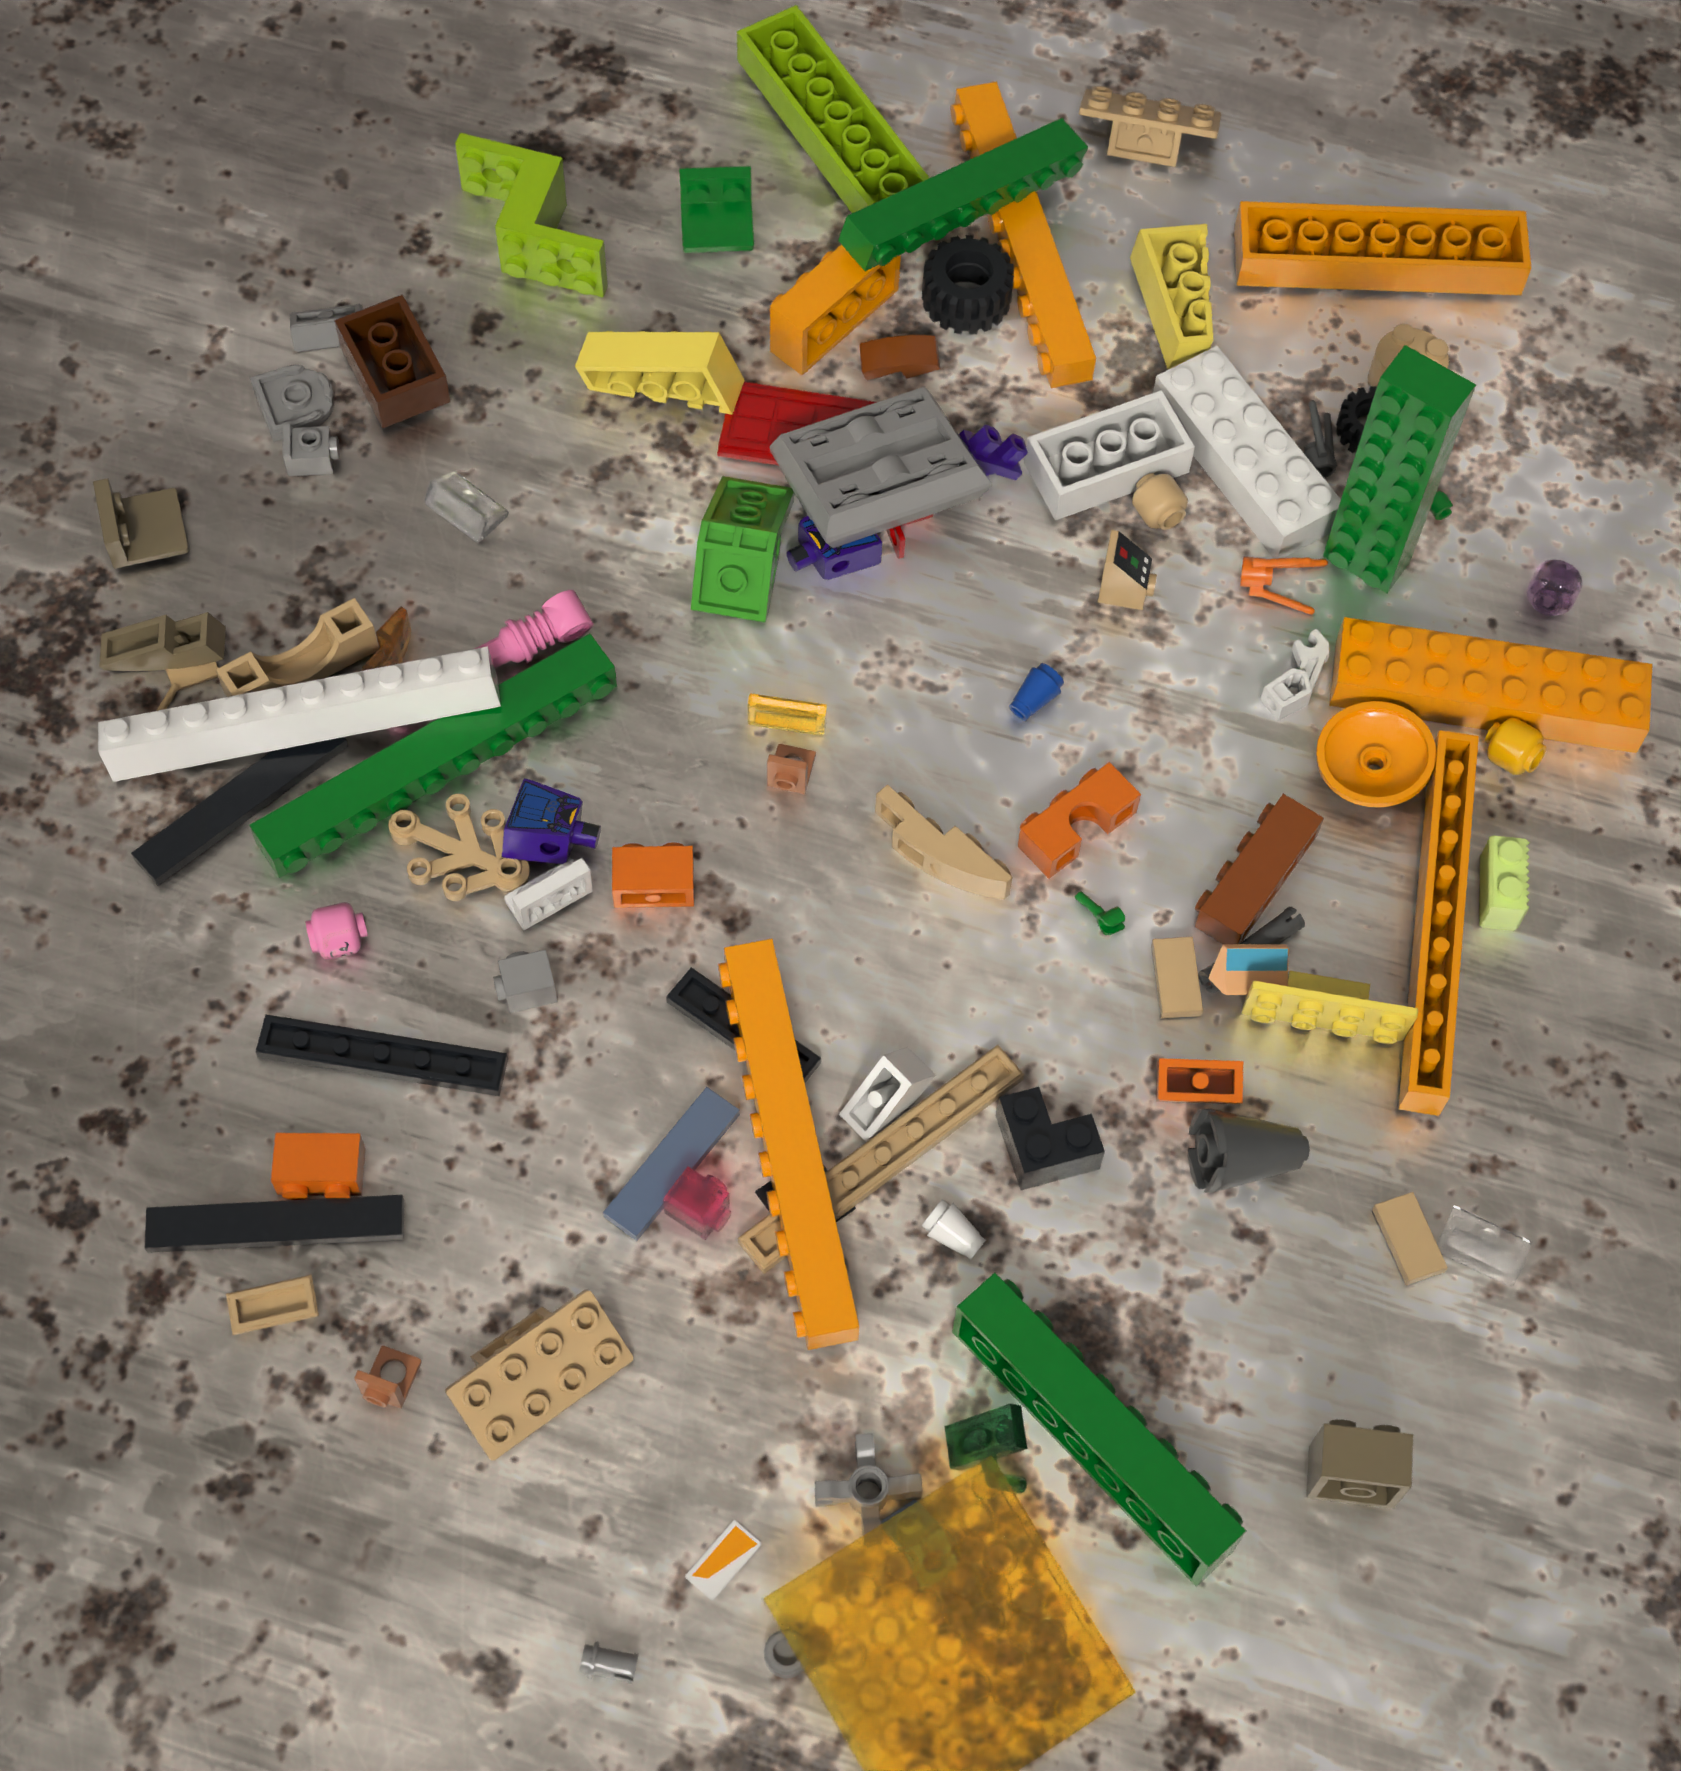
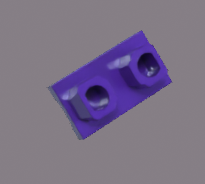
(993, 454)

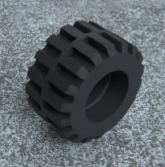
(967, 262)

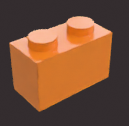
(653, 876)
(1199, 1081)
(318, 1165)

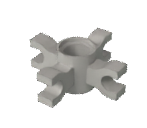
(892, 1488)

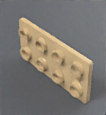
(1146, 127)
(537, 1372)

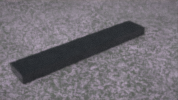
(231, 807)
(382, 1055)
(274, 1223)

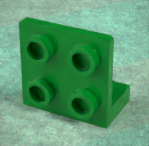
(716, 209)

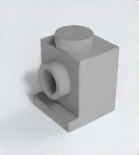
(309, 450)

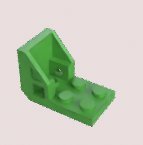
(740, 548)

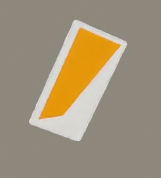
(723, 1560)

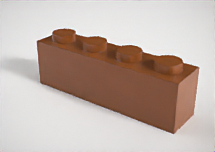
(1258, 871)

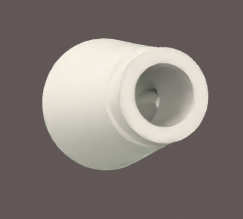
(953, 1229)

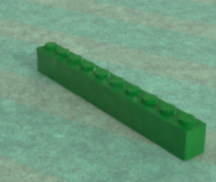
(432, 757)

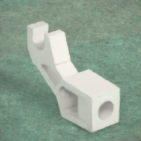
(1310, 662)

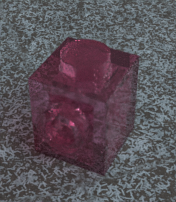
(698, 1203)

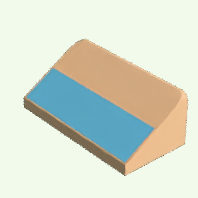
(1244, 963)

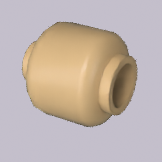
(1160, 501)

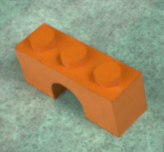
(1100, 797)

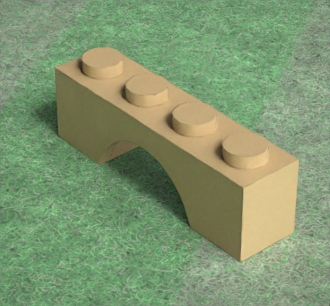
(336, 642)

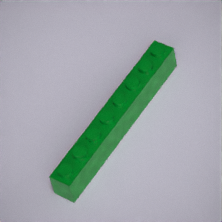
(962, 194)

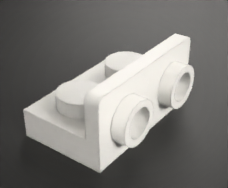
(550, 892)

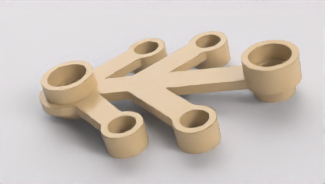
(461, 853)

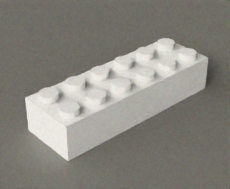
(1249, 454)

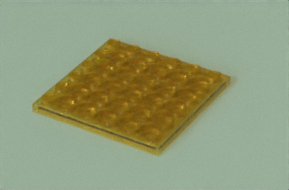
(950, 1636)

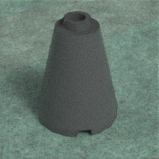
(1241, 1149)

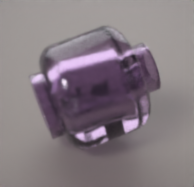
(1554, 587)

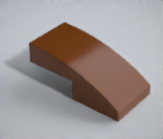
(905, 353)

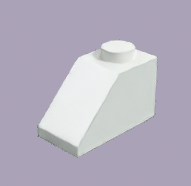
(887, 1092)

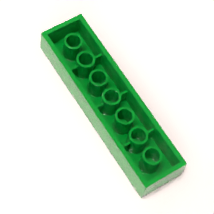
(1397, 468)
(1098, 1428)

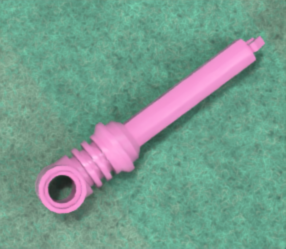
(561, 619)

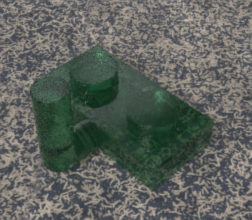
(987, 1434)

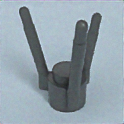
(1320, 452)

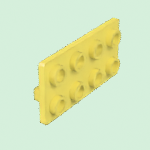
(1329, 1004)

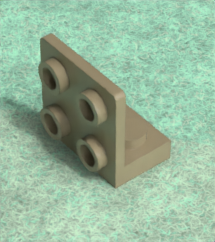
(140, 525)

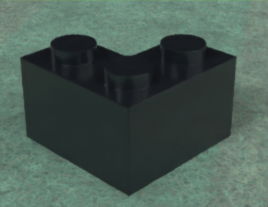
(1046, 1150)

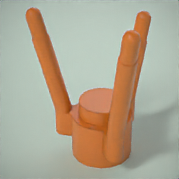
(1259, 572)

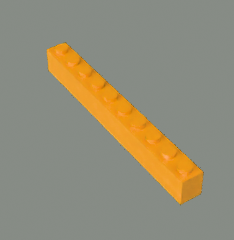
(1024, 234)
(1439, 925)
(790, 1146)

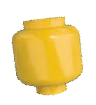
(1515, 746)

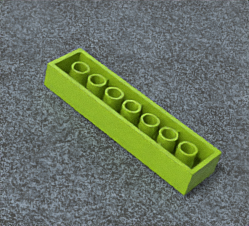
(826, 109)

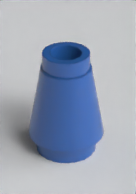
(1036, 691)

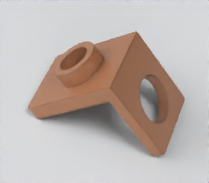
(790, 773)
(383, 1392)

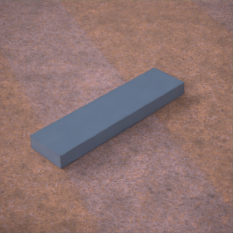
(683, 1146)

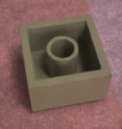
(1360, 1464)

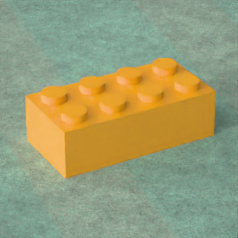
(827, 307)

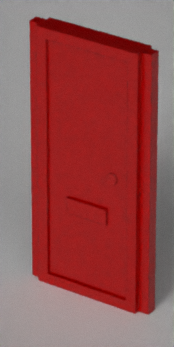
(769, 411)

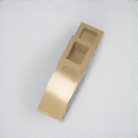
(948, 857)

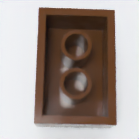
(392, 361)

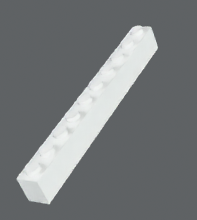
(298, 714)

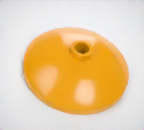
(1379, 736)

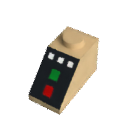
(1126, 574)

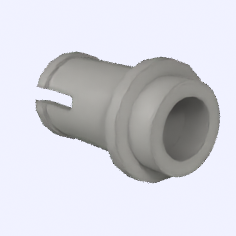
(608, 1663)

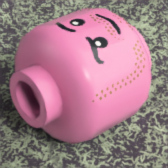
(336, 930)

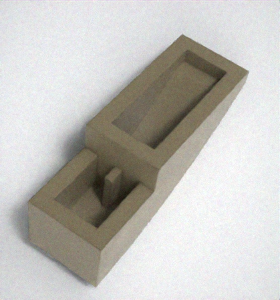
(163, 644)

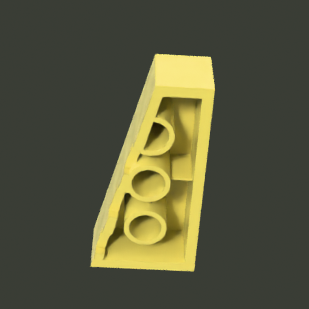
(1176, 288)
(662, 367)

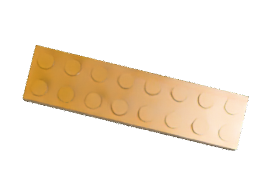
(1381, 248)
(1489, 681)

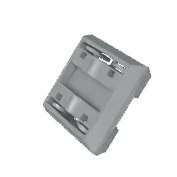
(879, 467)

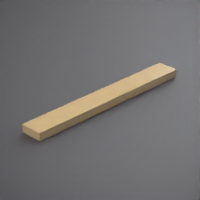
(899, 1145)

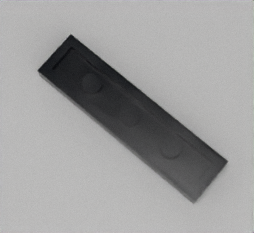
(706, 1006)

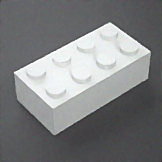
(1107, 454)

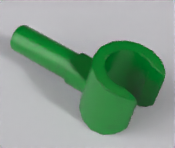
(1441, 506)
(1108, 921)

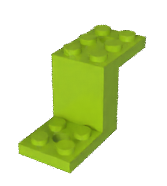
(534, 204)

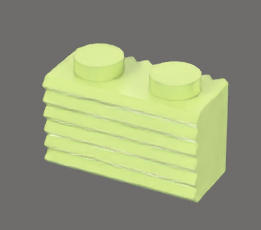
(1503, 883)

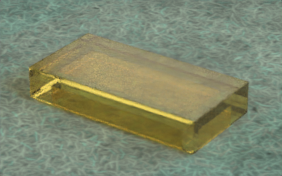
(787, 714)

